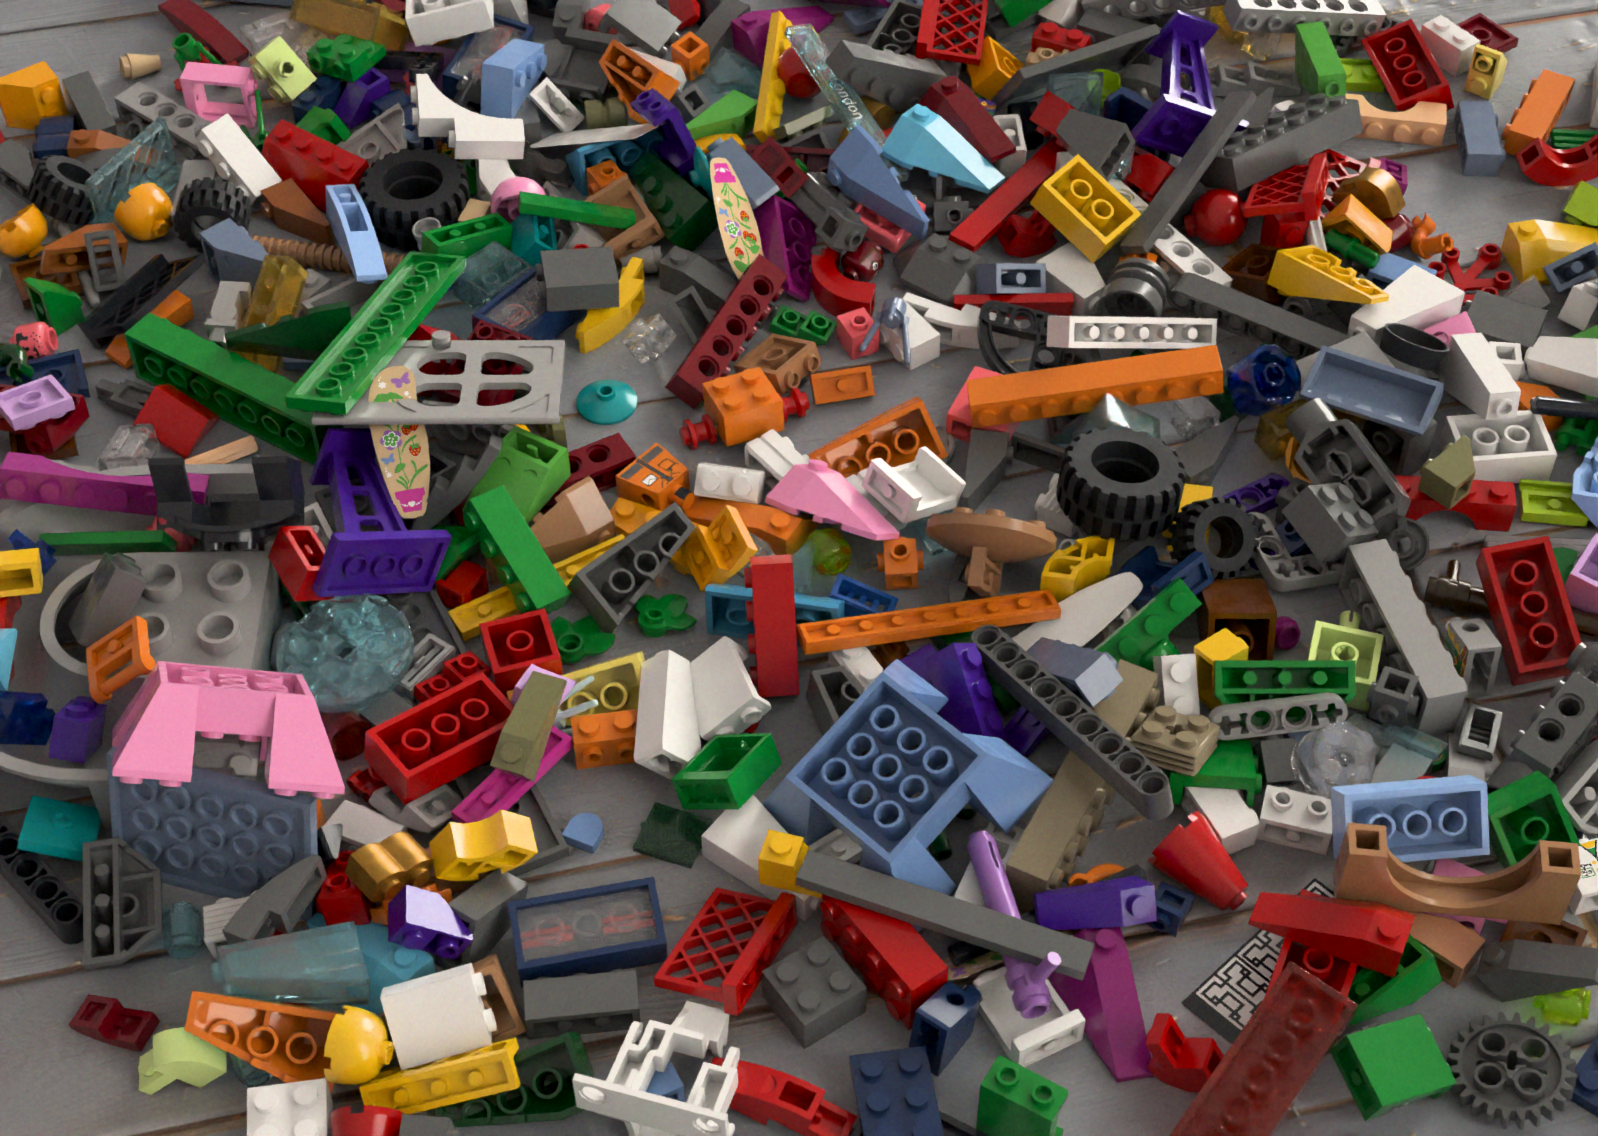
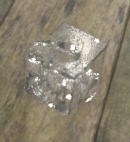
(649, 338)

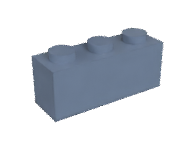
(1478, 138)

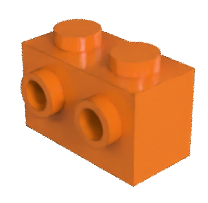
(604, 738)

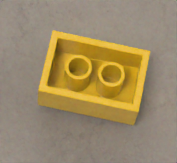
(1085, 208)

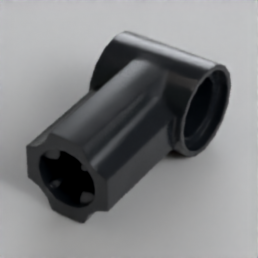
(1025, 110)

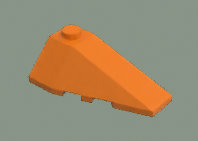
(889, 436)
(780, 529)
(267, 1034)

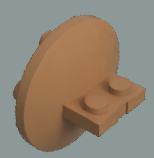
(989, 543)

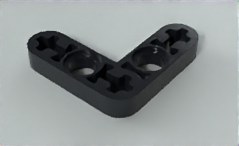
(414, 61)

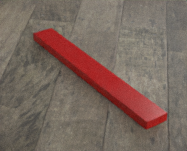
(1007, 199)

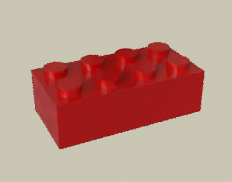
(1529, 609)
(438, 738)
(888, 955)

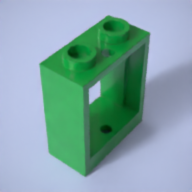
(710, 786)

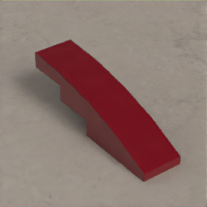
(203, 27)

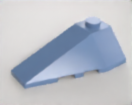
(866, 179)

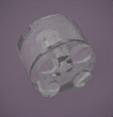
(1333, 757)

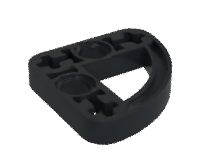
(1035, 332)

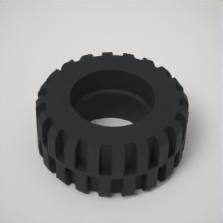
(407, 176)
(1120, 484)

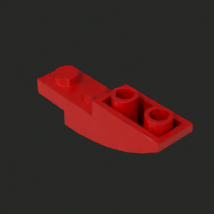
(786, 1100)

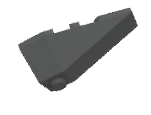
(711, 280)

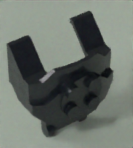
(232, 518)

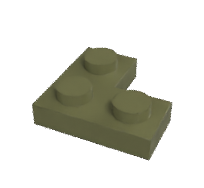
(804, 123)

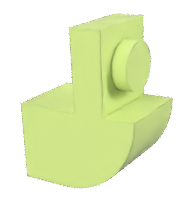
(180, 1057)

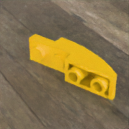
(605, 323)

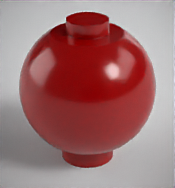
(796, 76)
(1217, 218)

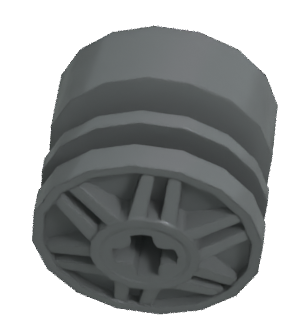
(1135, 289)

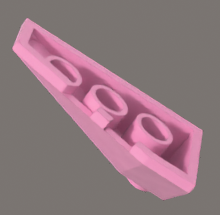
(830, 499)

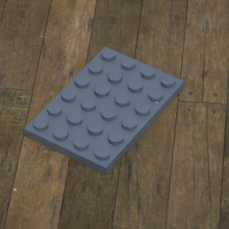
(215, 832)

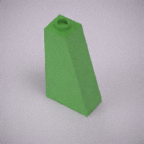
(1317, 61)

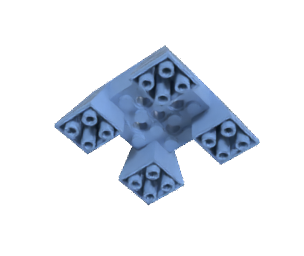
(946, 767)

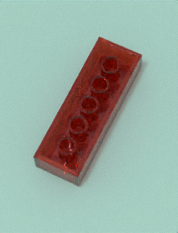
(1270, 1059)

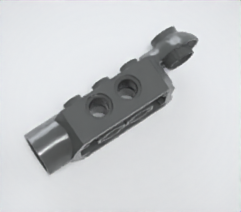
(1339, 452)
(1560, 728)

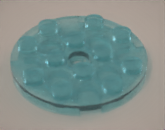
(375, 666)

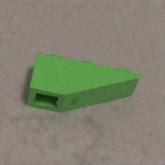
(731, 114)

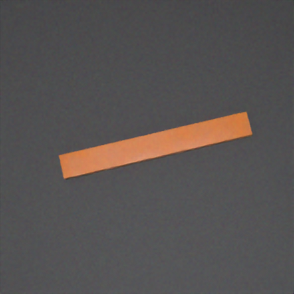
(926, 621)

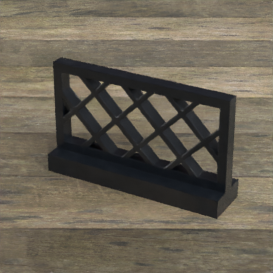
(137, 297)

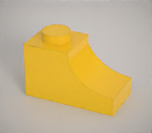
(781, 861)

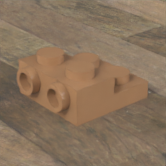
(783, 361)

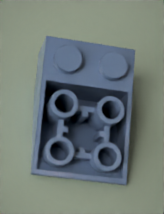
(232, 253)

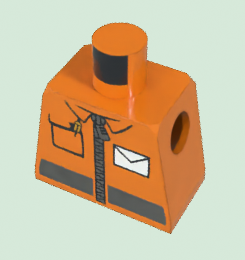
(656, 480)

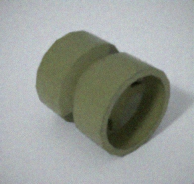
(604, 114)

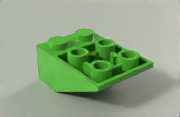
(528, 470)

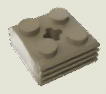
(1176, 740)

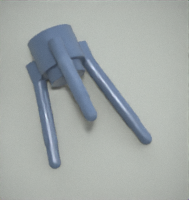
(891, 316)

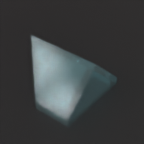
(803, 568)

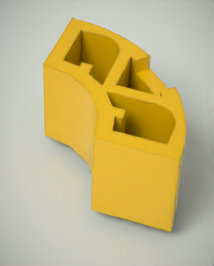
(1077, 566)
(483, 846)

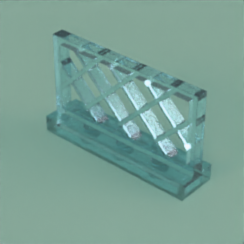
(162, 172)

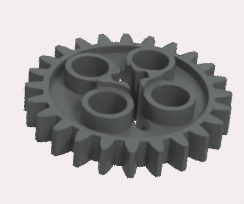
(1511, 1070)

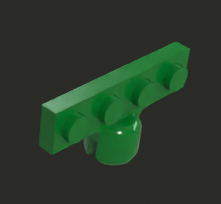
(1149, 628)

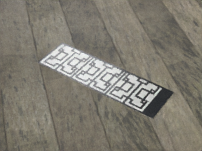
(1240, 983)

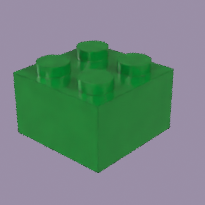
(1524, 815)

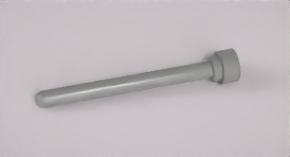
(84, 277)

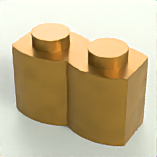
(388, 866)

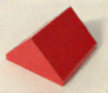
(176, 419)

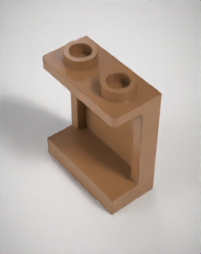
(640, 235)

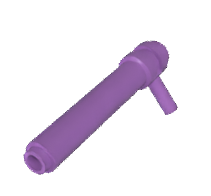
(1025, 979)

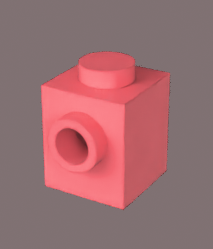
(852, 330)

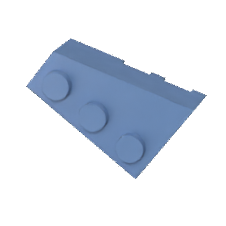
(510, 77)

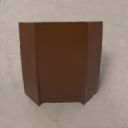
(1252, 270)

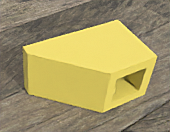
(1485, 71)

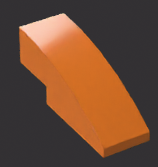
(175, 308)

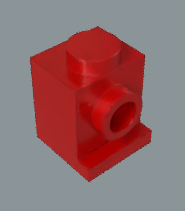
(463, 585)

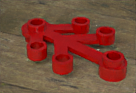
(1487, 258)

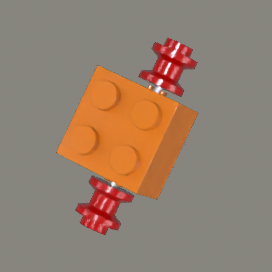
(742, 409)

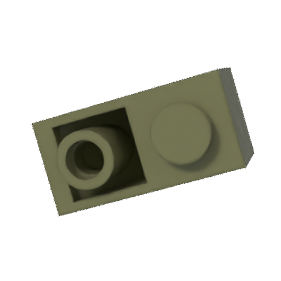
(1449, 474)

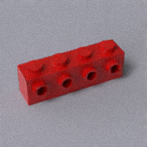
(774, 625)

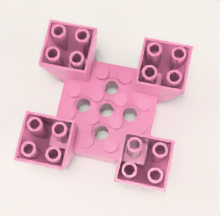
(261, 706)

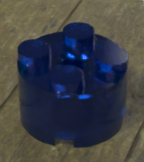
(1263, 380)

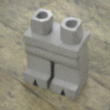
(228, 310)

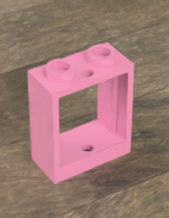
(198, 74)

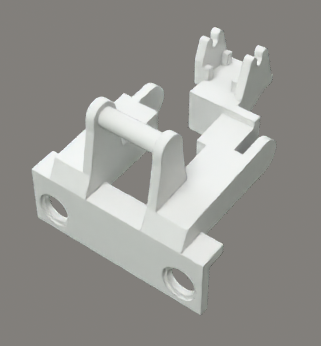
(647, 1114)

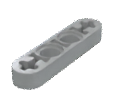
(1277, 710)

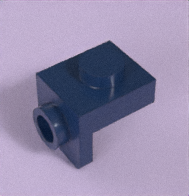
(1171, 908)

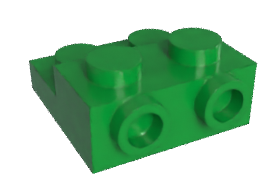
(345, 56)

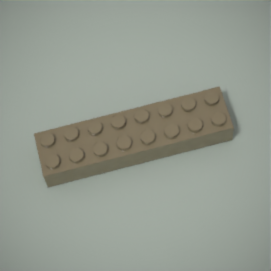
(1076, 797)

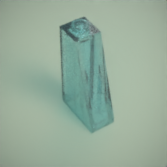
(296, 967)

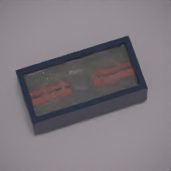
(479, 48)
(523, 312)
(588, 930)

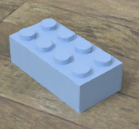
(1420, 816)

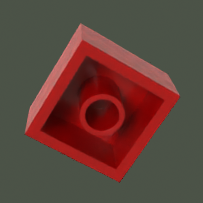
(515, 644)

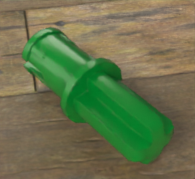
(1351, 248)

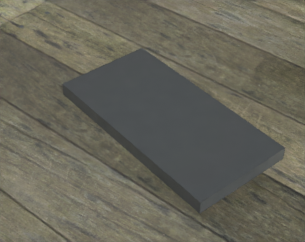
(1110, 54)

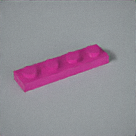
(502, 790)

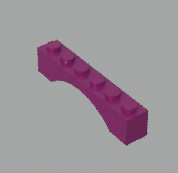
(47, 482)

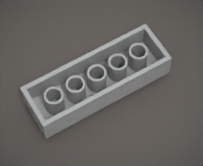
(1385, 599)

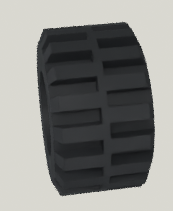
(61, 189)
(207, 199)
(1234, 529)

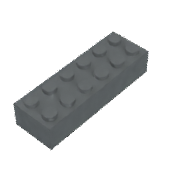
(1283, 141)

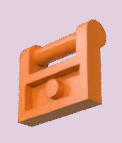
(112, 652)

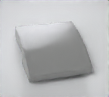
(421, 814)

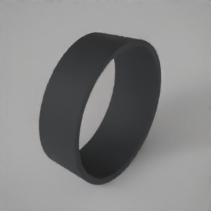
(1413, 346)

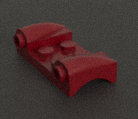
(51, 433)

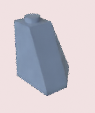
(754, 180)

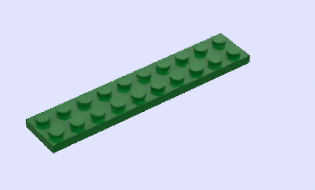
(375, 333)

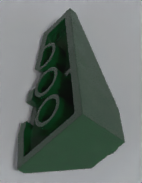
(293, 337)
(544, 1089)

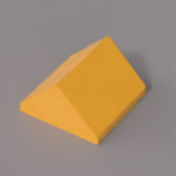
(1357, 221)

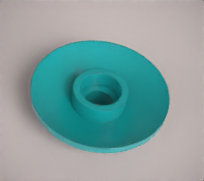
(701, 174)
(606, 402)

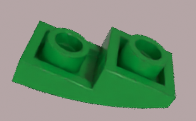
(794, 324)

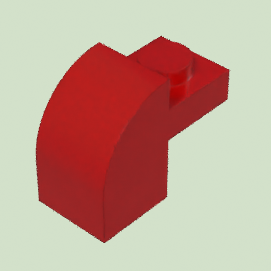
(1027, 236)
(1178, 1059)

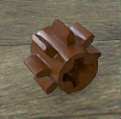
(889, 652)

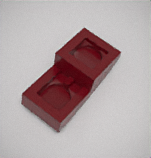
(779, 167)
(113, 1024)

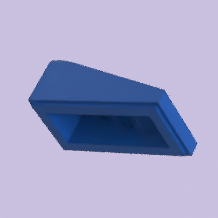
(848, 588)

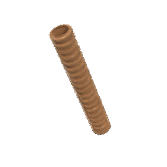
(318, 255)

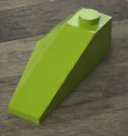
(1582, 205)

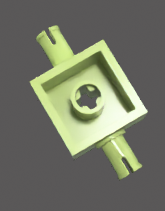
(281, 70)
(1349, 643)

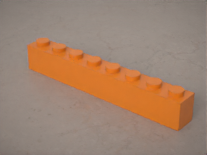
(1082, 386)

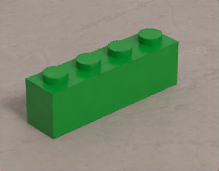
(515, 552)

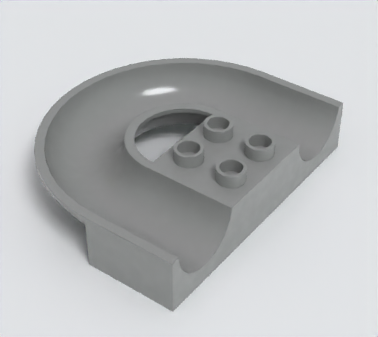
(196, 609)

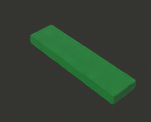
(576, 210)
(110, 542)

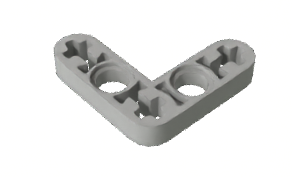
(1287, 572)

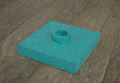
(58, 828)

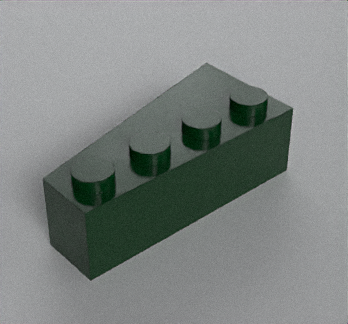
(678, 206)

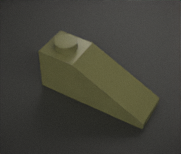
(529, 727)

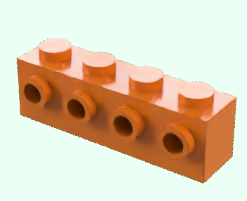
(1538, 110)

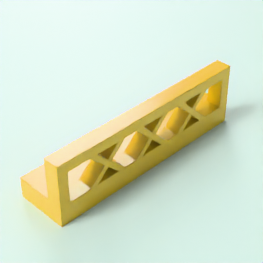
(446, 1080)

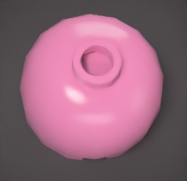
(506, 195)

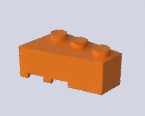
(633, 75)

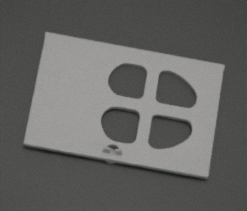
(537, 407)

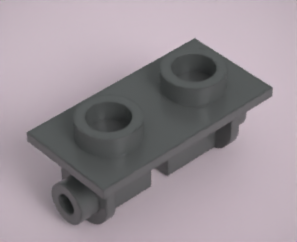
(468, 90)

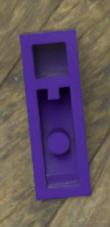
(1097, 905)

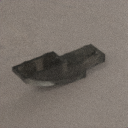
(541, 169)

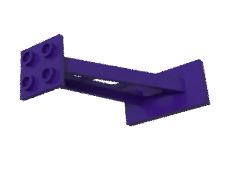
(1171, 121)
(376, 560)

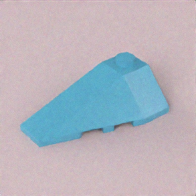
(385, 961)

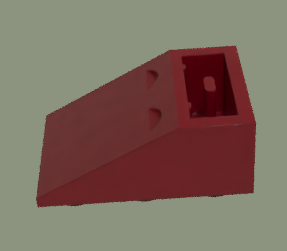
(489, 397)

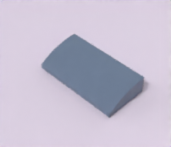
(1373, 391)

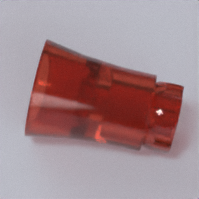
(345, 733)

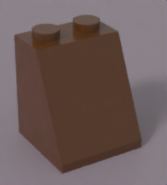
(1244, 610)

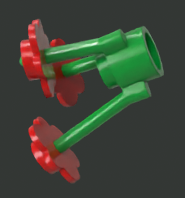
(192, 51)

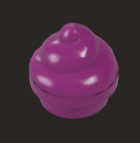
(1286, 633)

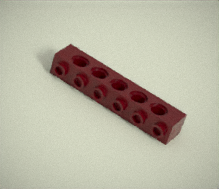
(727, 330)
(598, 460)

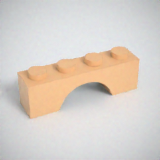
(1419, 125)

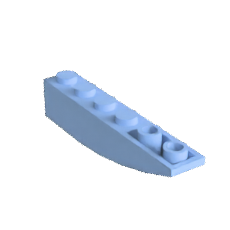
(355, 232)

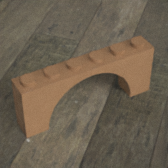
(1528, 891)

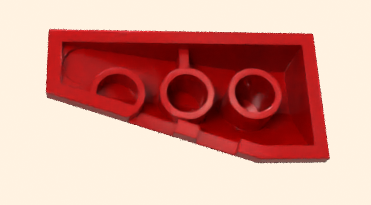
(1348, 929)

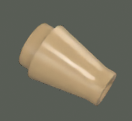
(138, 65)

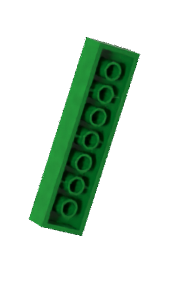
(224, 383)

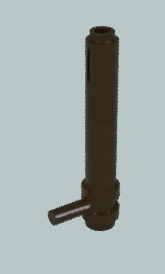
(1463, 597)

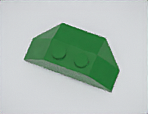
(1271, 679)

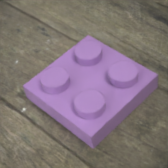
(35, 402)

